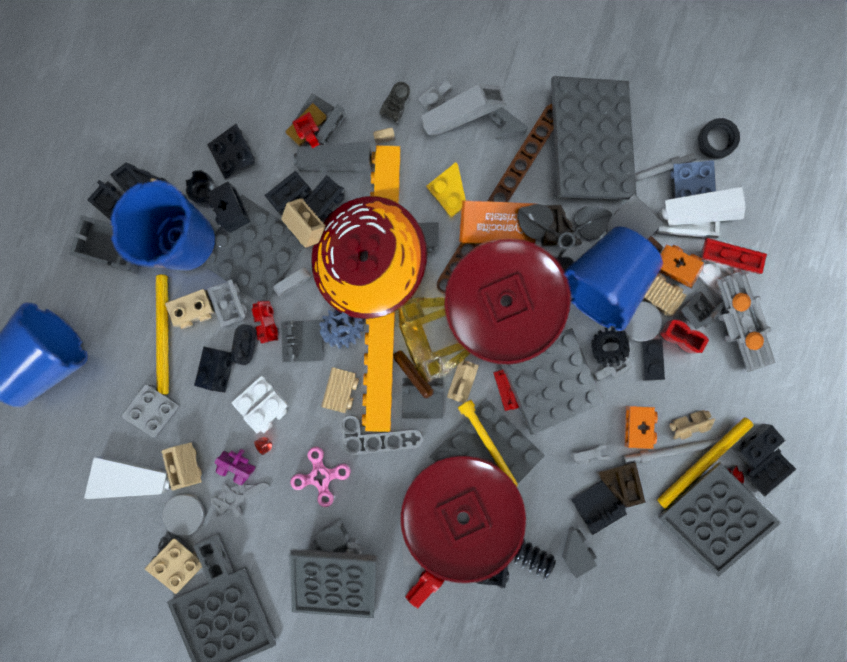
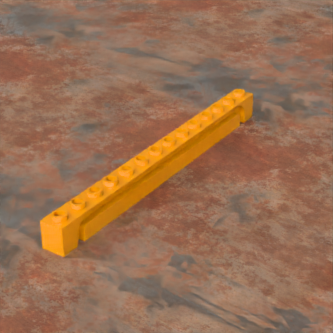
(381, 330)

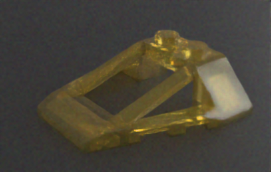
(410, 323)

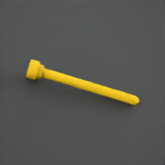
(468, 410)

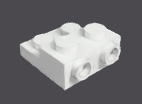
(714, 271)
(261, 405)

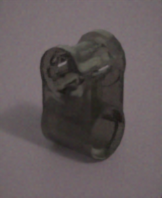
(394, 105)

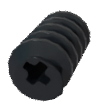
(535, 560)

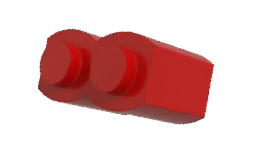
(687, 339)

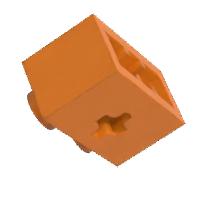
(684, 274)
(640, 438)

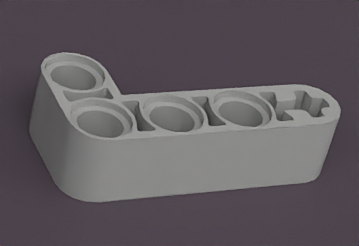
(382, 437)

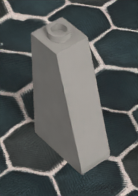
(463, 108)

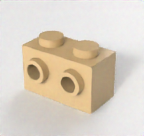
(190, 309)

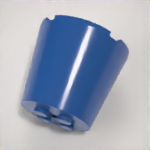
(161, 228)
(613, 277)
(36, 354)

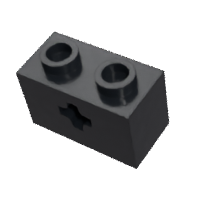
(228, 207)
(759, 445)

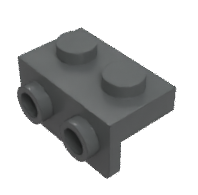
(700, 311)

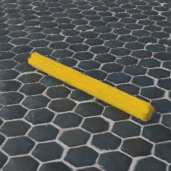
(162, 365)
(705, 462)

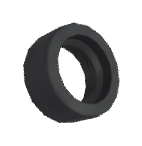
(728, 126)

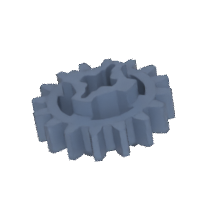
(342, 328)

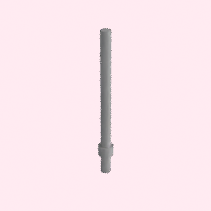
(663, 167)
(645, 455)

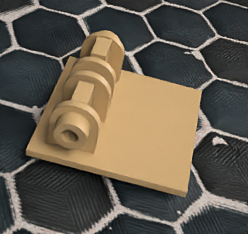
(174, 566)

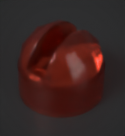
(262, 445)

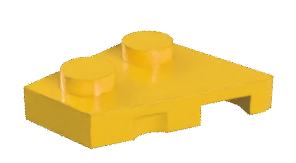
(448, 190)

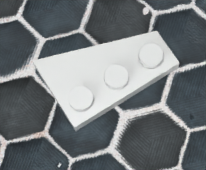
(704, 230)

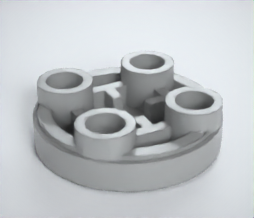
(645, 323)
(183, 514)

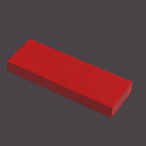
(733, 256)

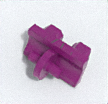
(236, 464)

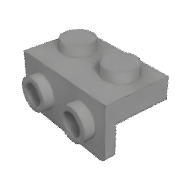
(226, 303)

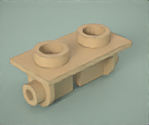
(462, 381)
(700, 422)

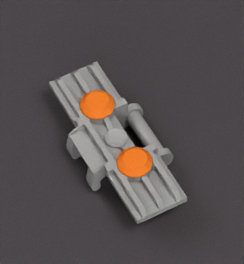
(739, 323)

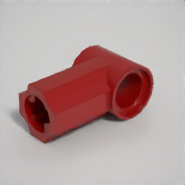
(423, 588)

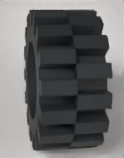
(610, 337)

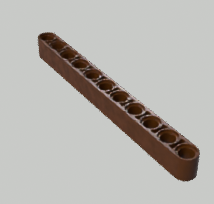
(513, 173)

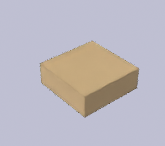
(384, 135)

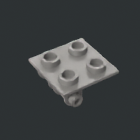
(149, 410)

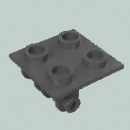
(301, 341)
(417, 406)

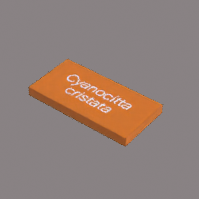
(491, 221)

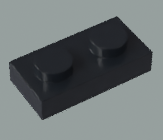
(652, 360)

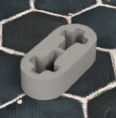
(291, 281)

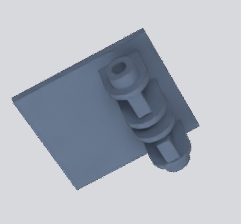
(693, 178)

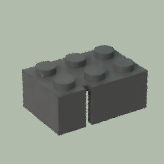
(99, 245)

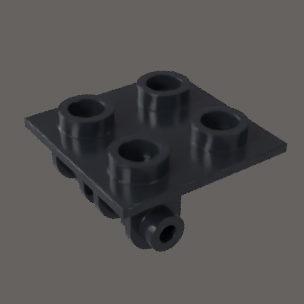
(231, 151)
(598, 507)

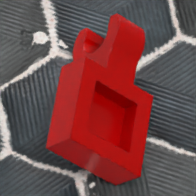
(305, 128)

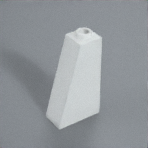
(705, 207)
(121, 478)

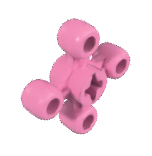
(311, 479)

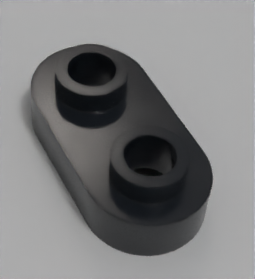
(245, 344)

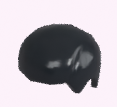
(198, 186)

